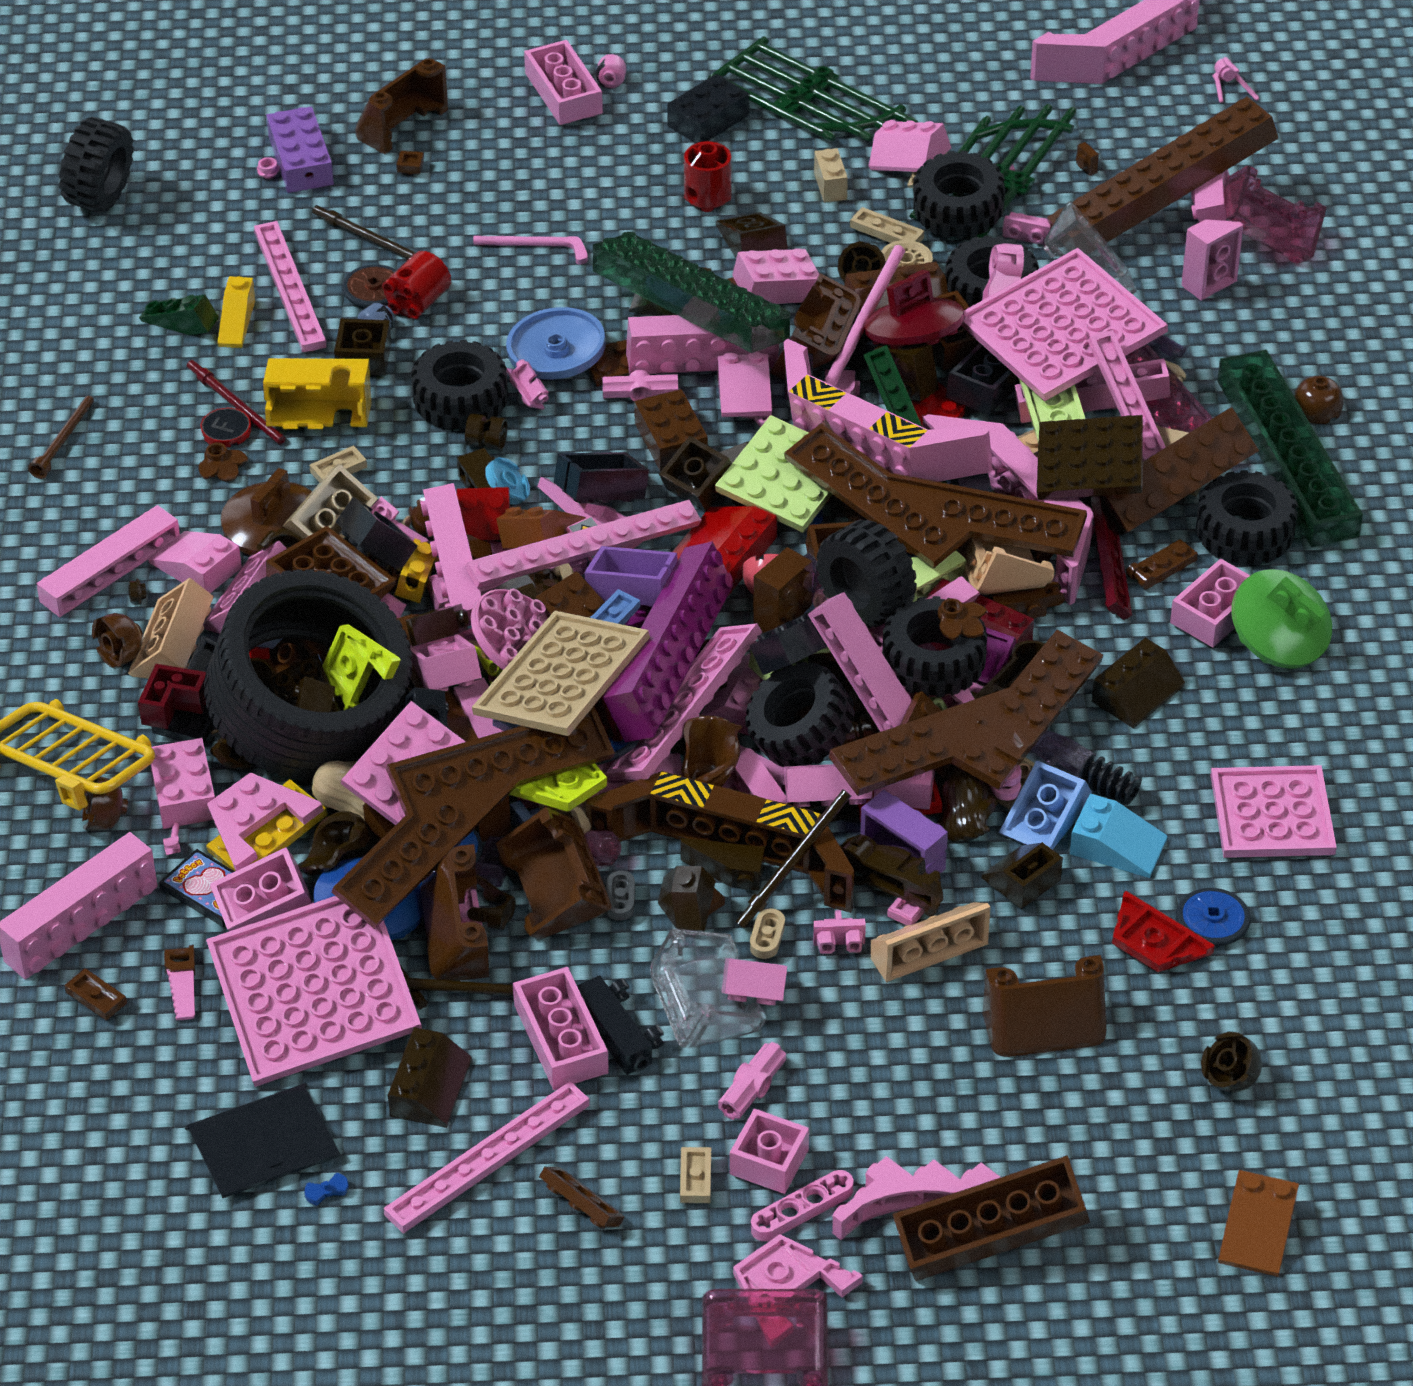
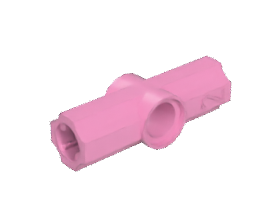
(638, 385)
(752, 1080)

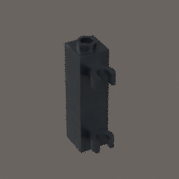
(616, 1027)

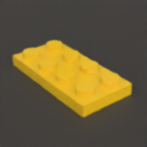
(272, 836)

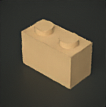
(830, 175)

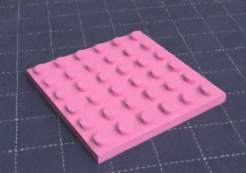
(1048, 316)
(311, 988)

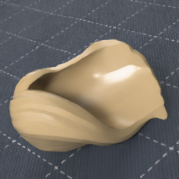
(331, 793)

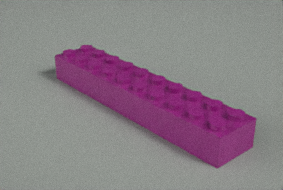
(676, 633)

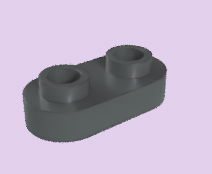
(621, 893)

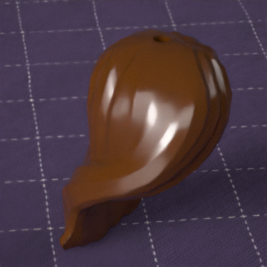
(710, 749)

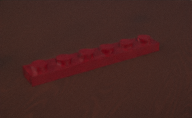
(1111, 560)

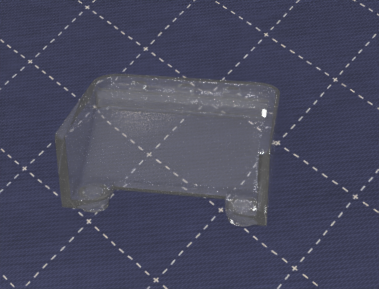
(1075, 231)

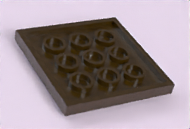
(1090, 457)

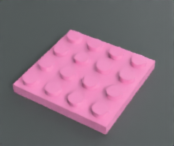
(408, 736)
(1273, 811)

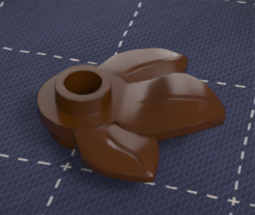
(221, 462)
(960, 618)

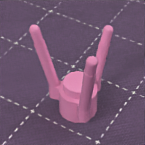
(1226, 72)

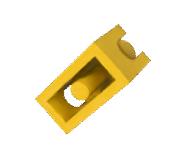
(418, 569)

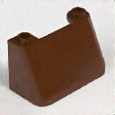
(416, 90)
(823, 322)
(554, 872)
(454, 948)
(1045, 1012)

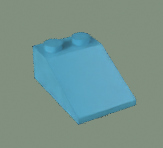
(1116, 837)

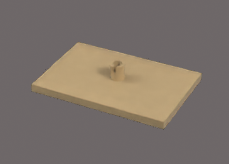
(561, 673)

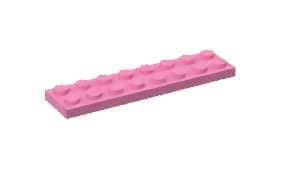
(698, 688)

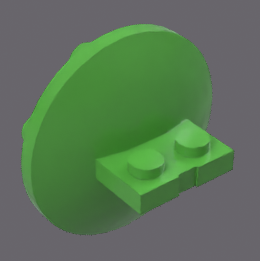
(1281, 619)

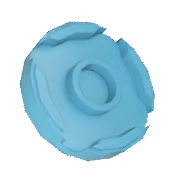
(504, 473)

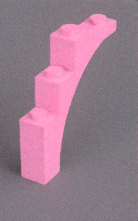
(894, 1189)

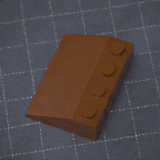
(333, 554)

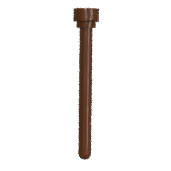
(41, 465)

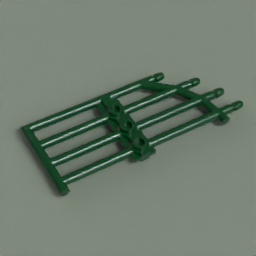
(807, 90)
(1017, 182)

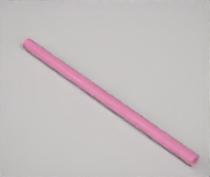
(867, 309)

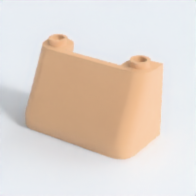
(1003, 567)

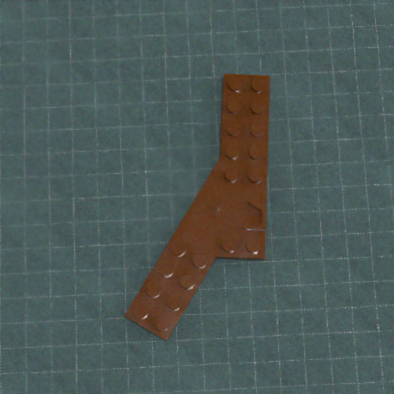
(928, 514)
(979, 736)
(449, 796)

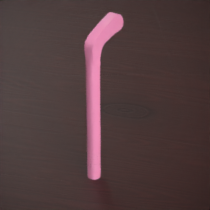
(571, 242)

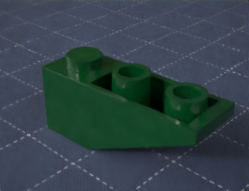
(184, 315)

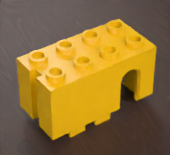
(312, 390)

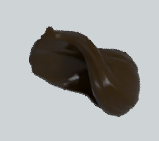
(965, 806)
(335, 840)

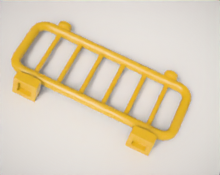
(69, 785)

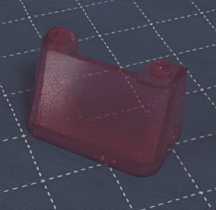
(1272, 219)
(764, 1334)

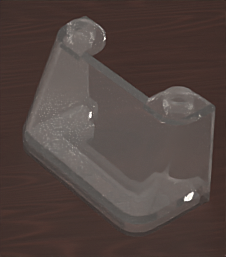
(689, 984)

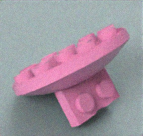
(505, 623)

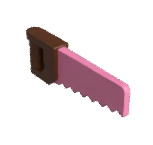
(181, 980)

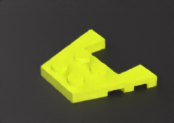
(352, 661)
(564, 789)

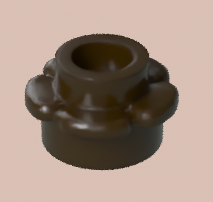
(137, 591)

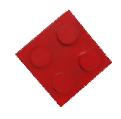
(481, 509)

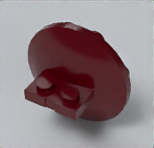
(913, 314)

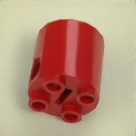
(707, 175)
(416, 284)

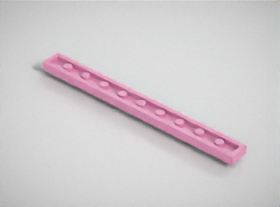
(582, 543)

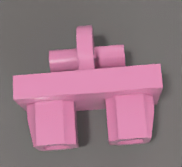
(839, 932)

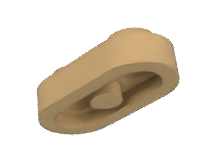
(764, 938)

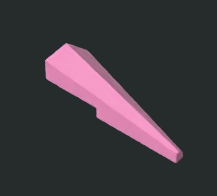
(599, 511)

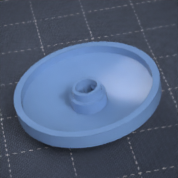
(557, 342)

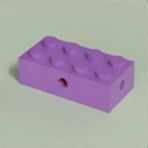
(299, 149)

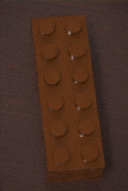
(1183, 469)
(991, 1218)

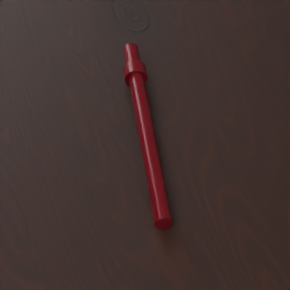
(206, 377)

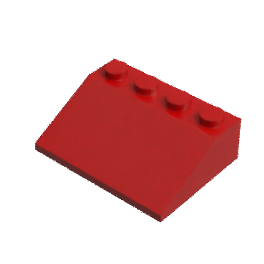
(736, 533)

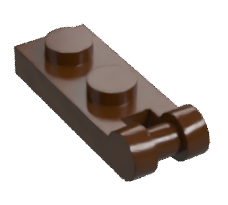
(1162, 564)

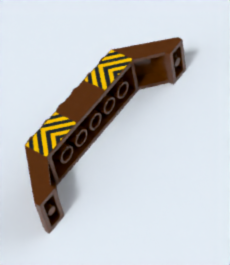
(693, 808)

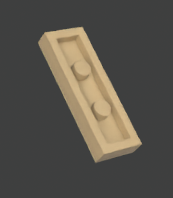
(884, 227)

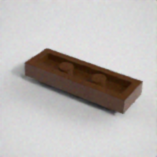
(581, 1197)

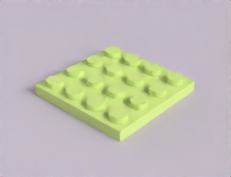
(769, 481)

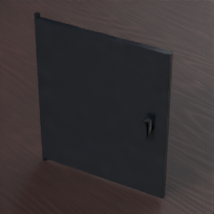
(263, 1140)

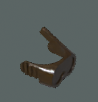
(283, 535)
(497, 916)

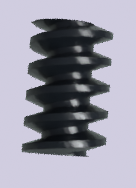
(1110, 782)

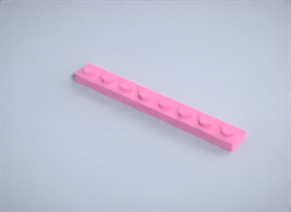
(290, 287)
(486, 1157)

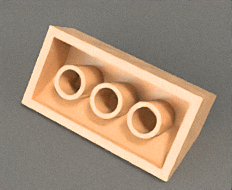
(173, 629)
(931, 941)

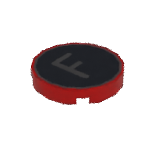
(226, 426)

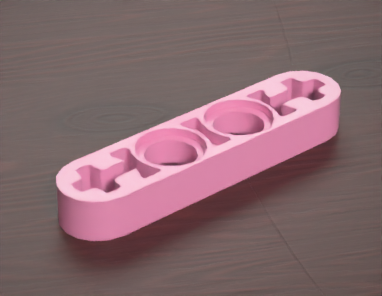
(799, 1202)

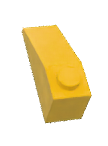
(236, 311)

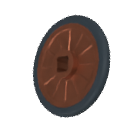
(365, 283)

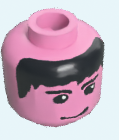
(611, 71)

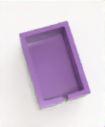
(631, 571)
(898, 825)

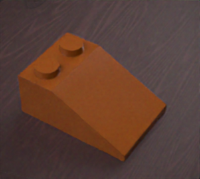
(532, 525)
(1258, 1223)

